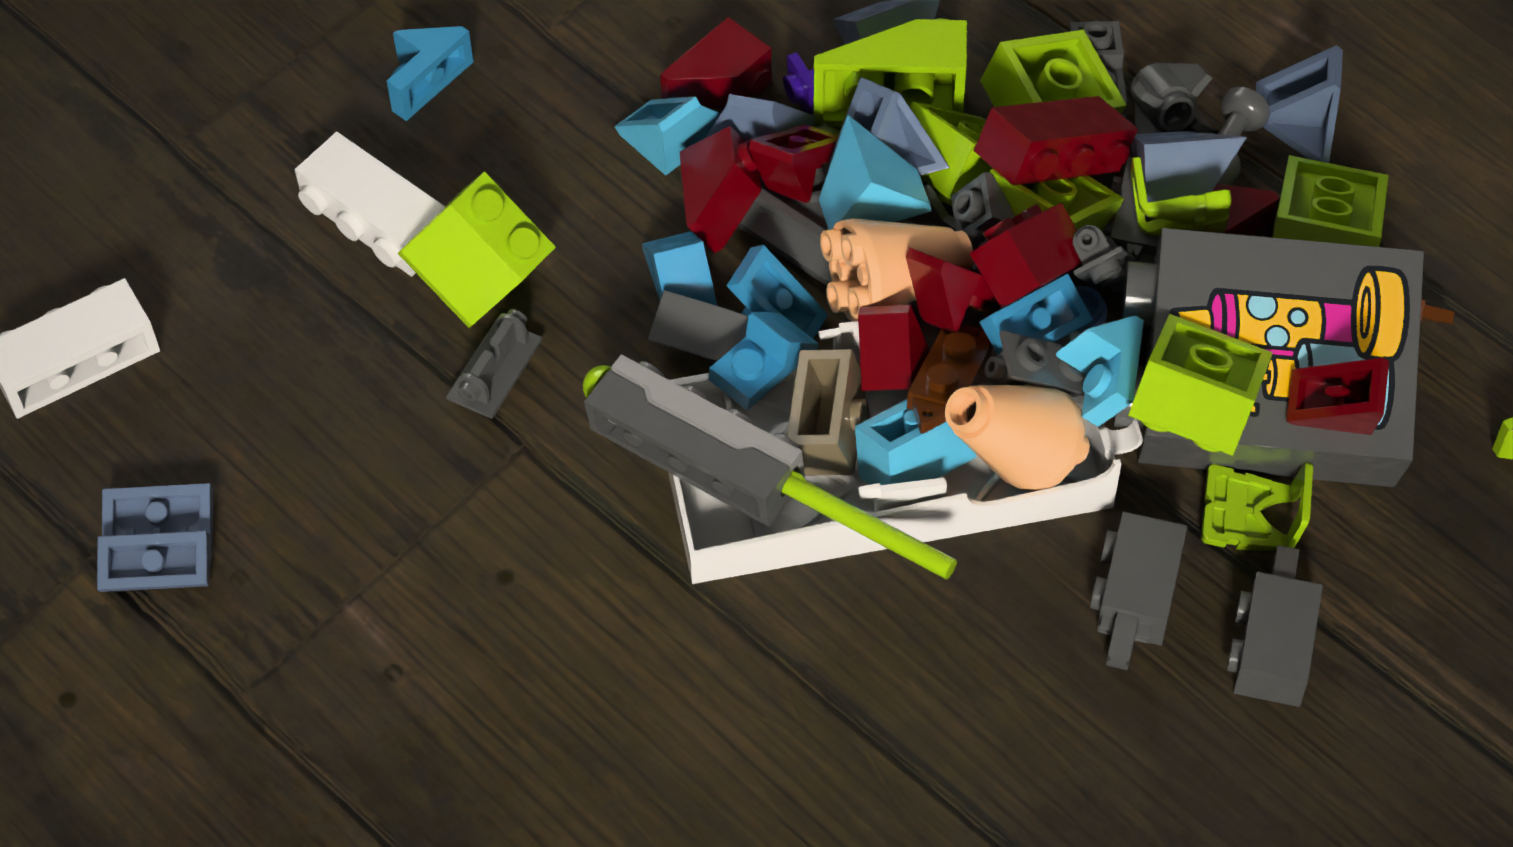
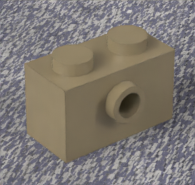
(826, 410)

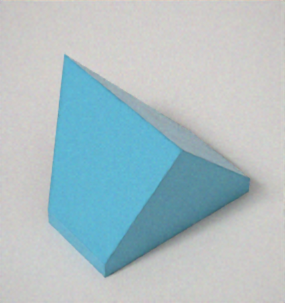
(665, 128)
(870, 181)

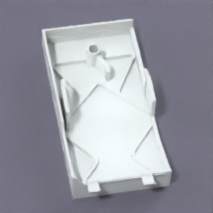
(962, 502)

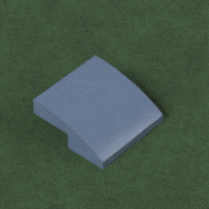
(155, 537)

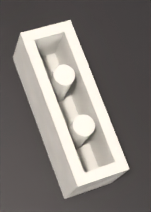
(364, 198)
(74, 347)

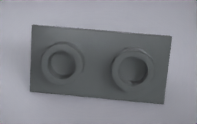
(1100, 257)
(1033, 362)
(495, 365)

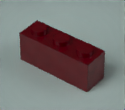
(1055, 140)

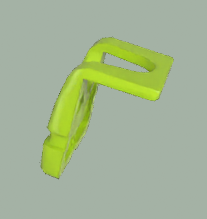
(1191, 212)
(1236, 505)

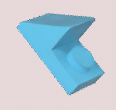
(1110, 361)

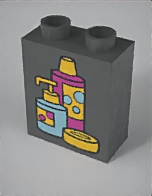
(1310, 310)

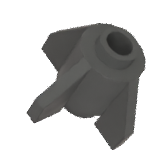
(1167, 98)

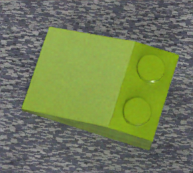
(916, 59)
(1331, 203)

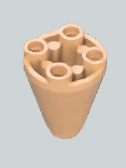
(871, 263)
(1020, 431)

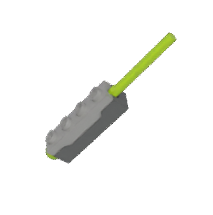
(724, 453)

